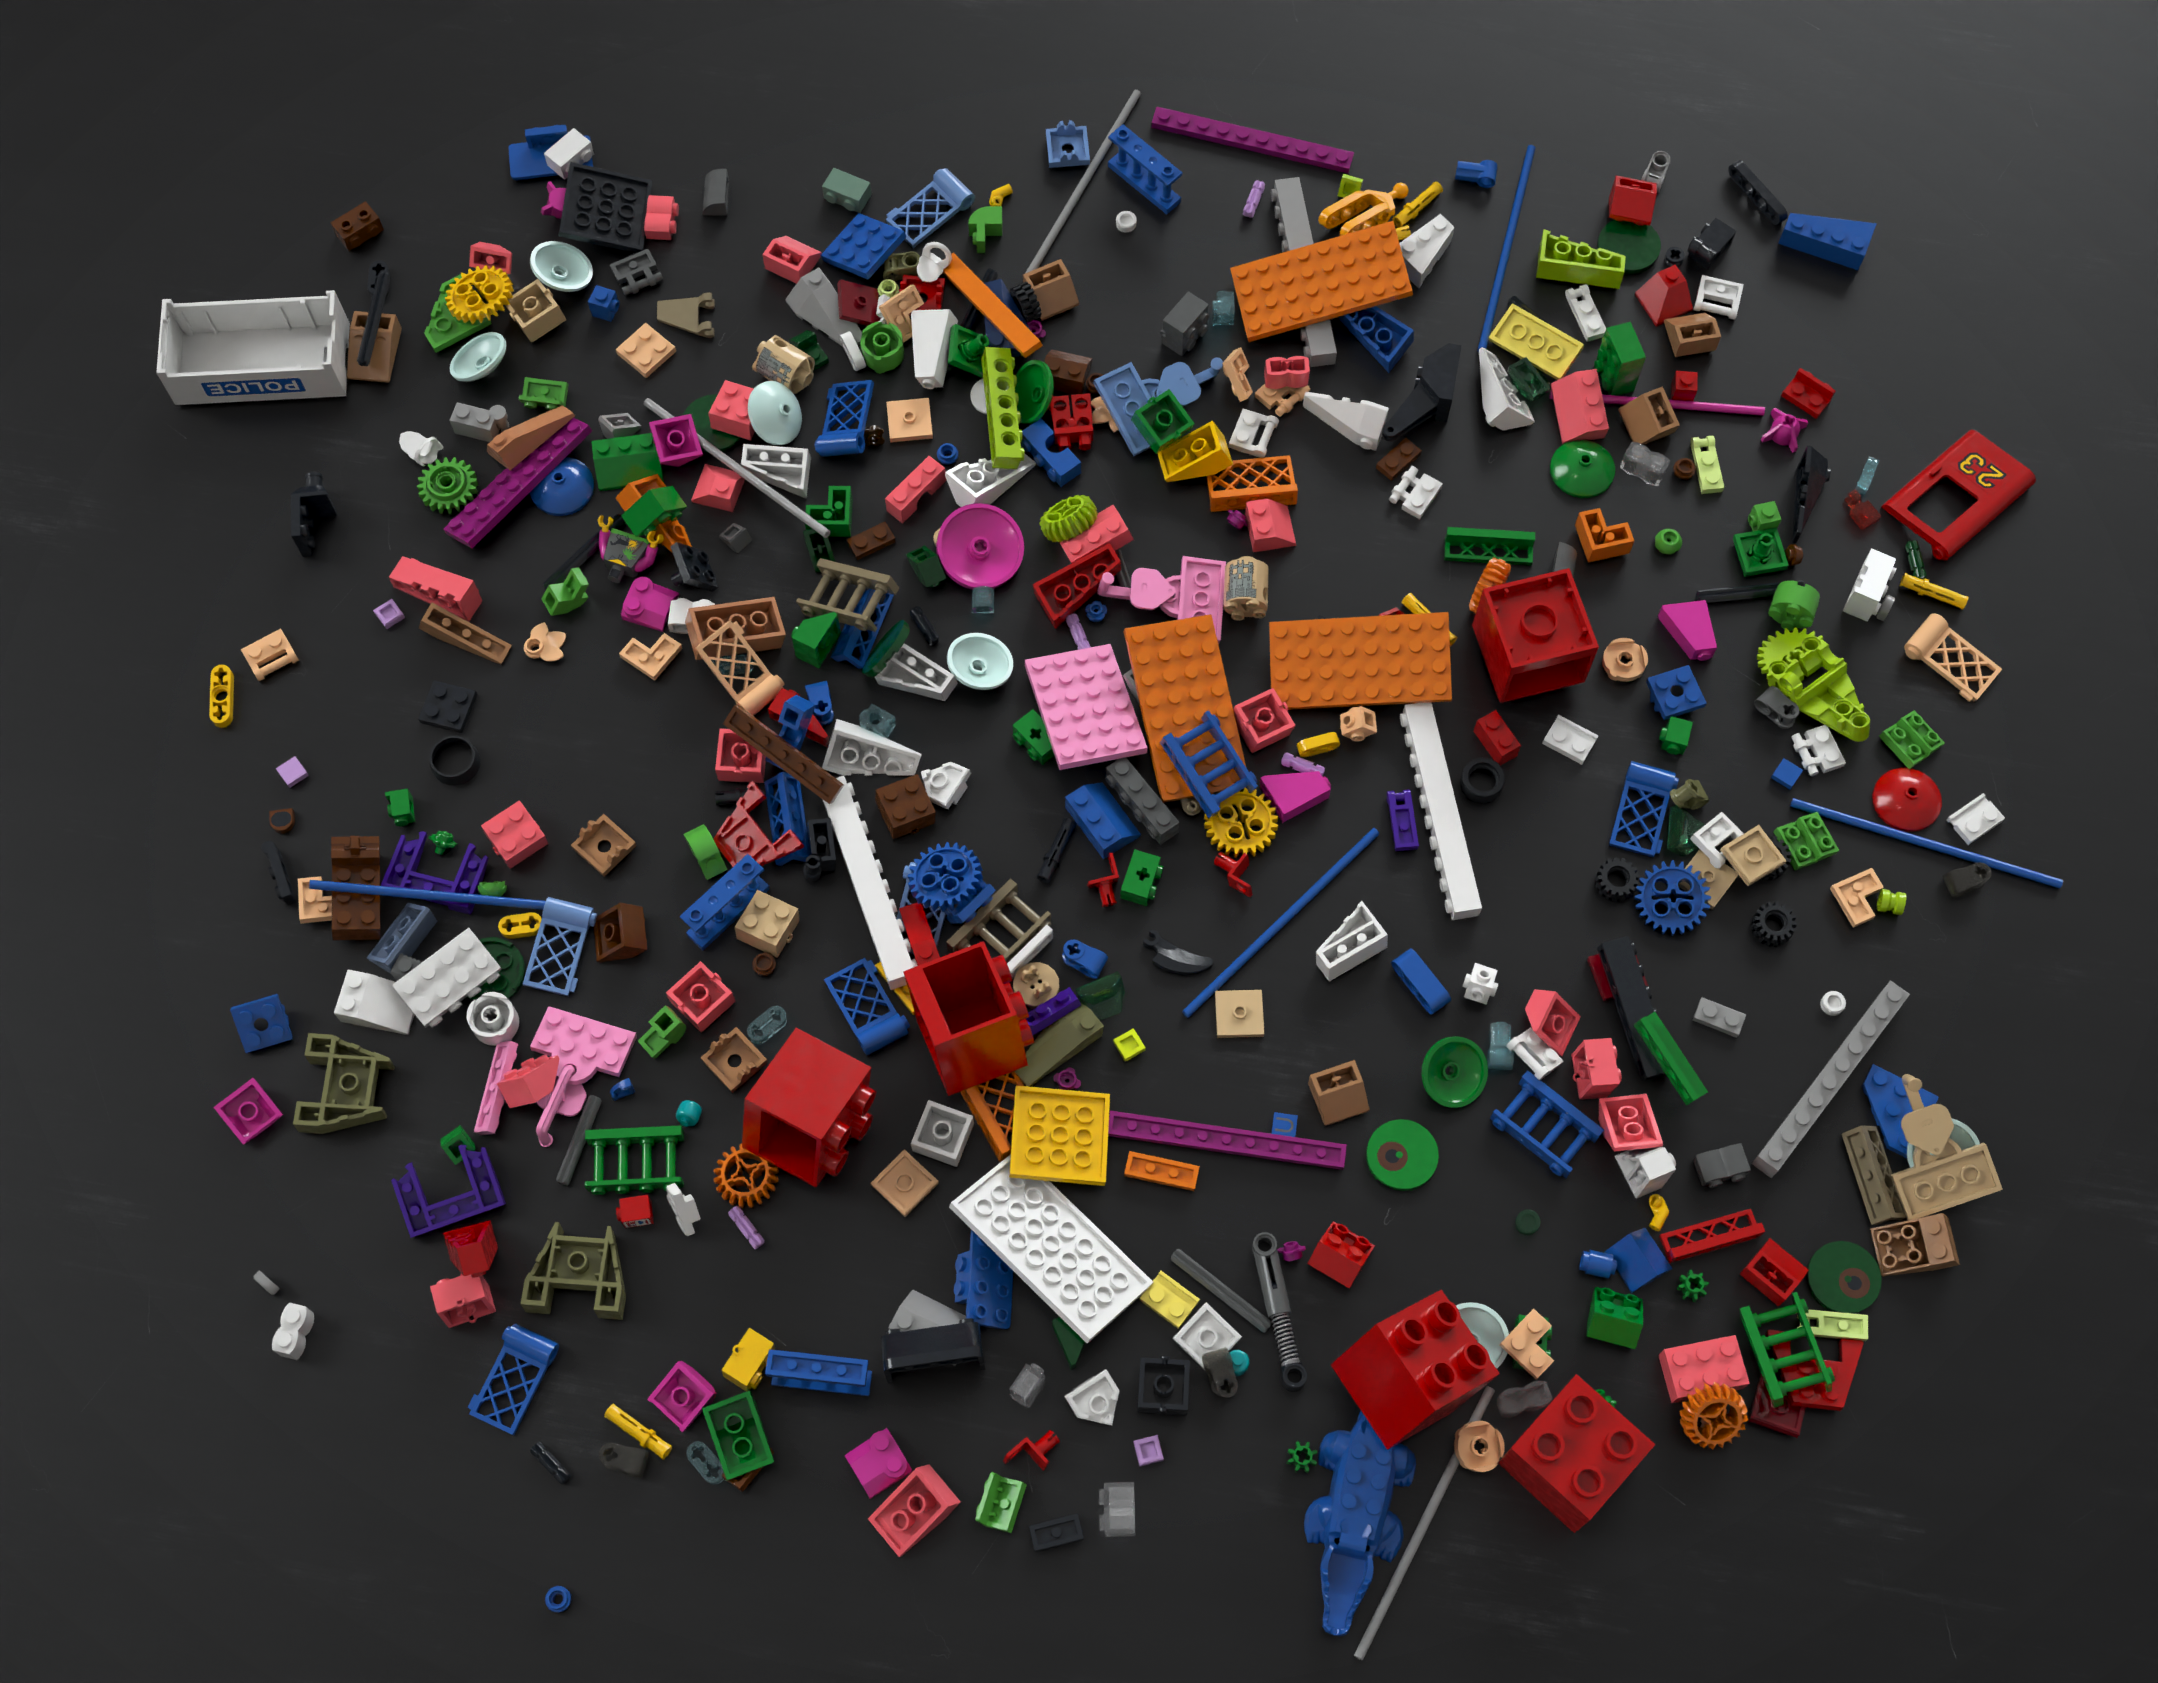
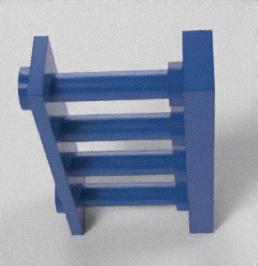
(1144, 169)
(1198, 783)
(724, 902)
(1568, 1116)
(819, 1372)

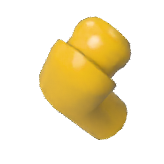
(998, 194)
(1659, 1210)

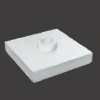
(1205, 1334)

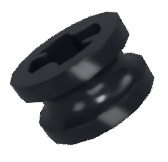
(1674, 251)

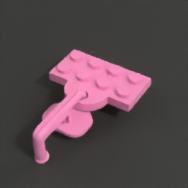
(1195, 591)
(580, 1046)

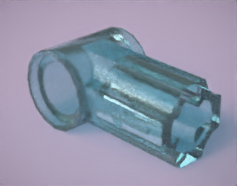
(1498, 1054)

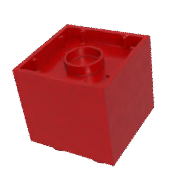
(1534, 635)
(970, 1016)
(808, 1108)
(1414, 1368)
(1576, 1454)

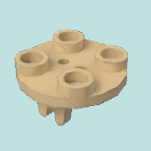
(1029, 976)

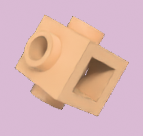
(1358, 723)

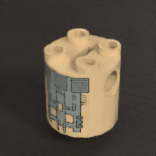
(784, 364)
(1246, 588)

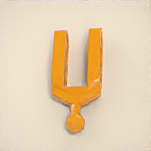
(1357, 202)

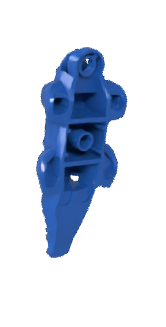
(1357, 1515)

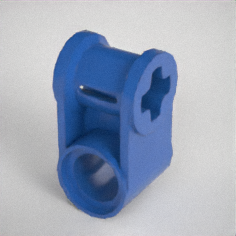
(820, 695)
(1086, 960)

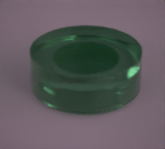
(1527, 1222)

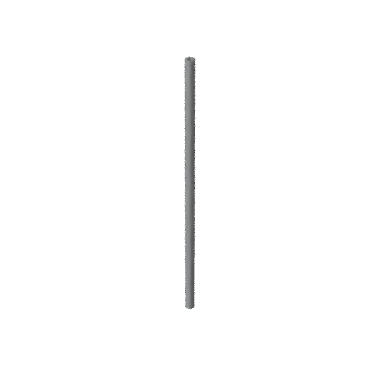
(1083, 183)
(747, 475)
(1417, 1536)

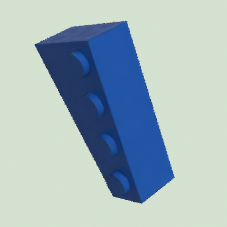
(1828, 238)
(1380, 334)

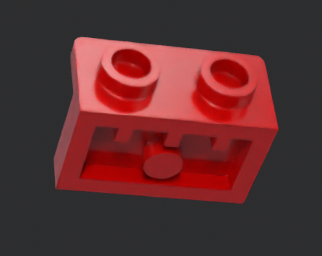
(1808, 393)

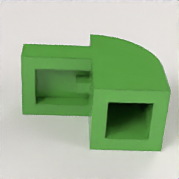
(983, 223)
(566, 596)
(705, 851)
(665, 1029)

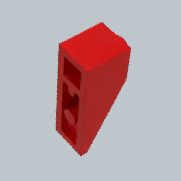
(814, 732)
(919, 933)

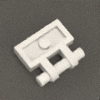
(1420, 497)
(1823, 747)

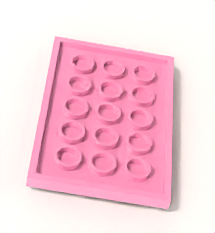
(1085, 706)

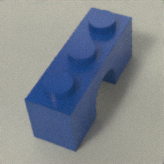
(1059, 466)
(795, 720)

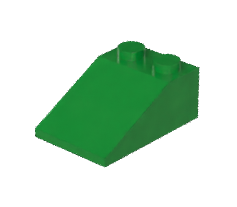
(738, 1435)

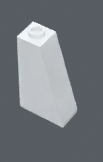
(931, 345)

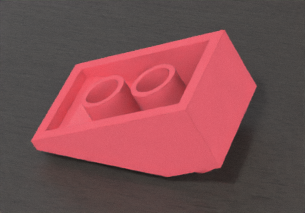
(1629, 1122)
(914, 1509)

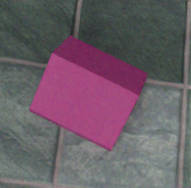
(676, 440)

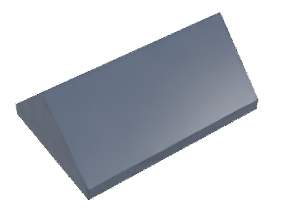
(403, 936)

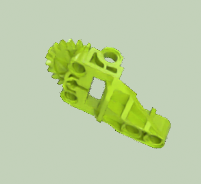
(1827, 699)

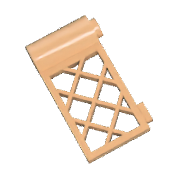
(1931, 636)
(757, 693)

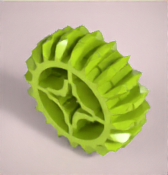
(1068, 518)

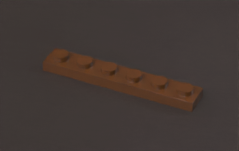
(783, 754)

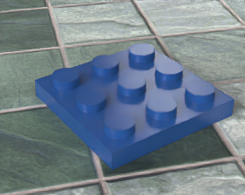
(863, 246)

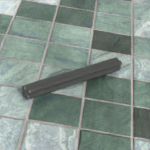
(1221, 1290)

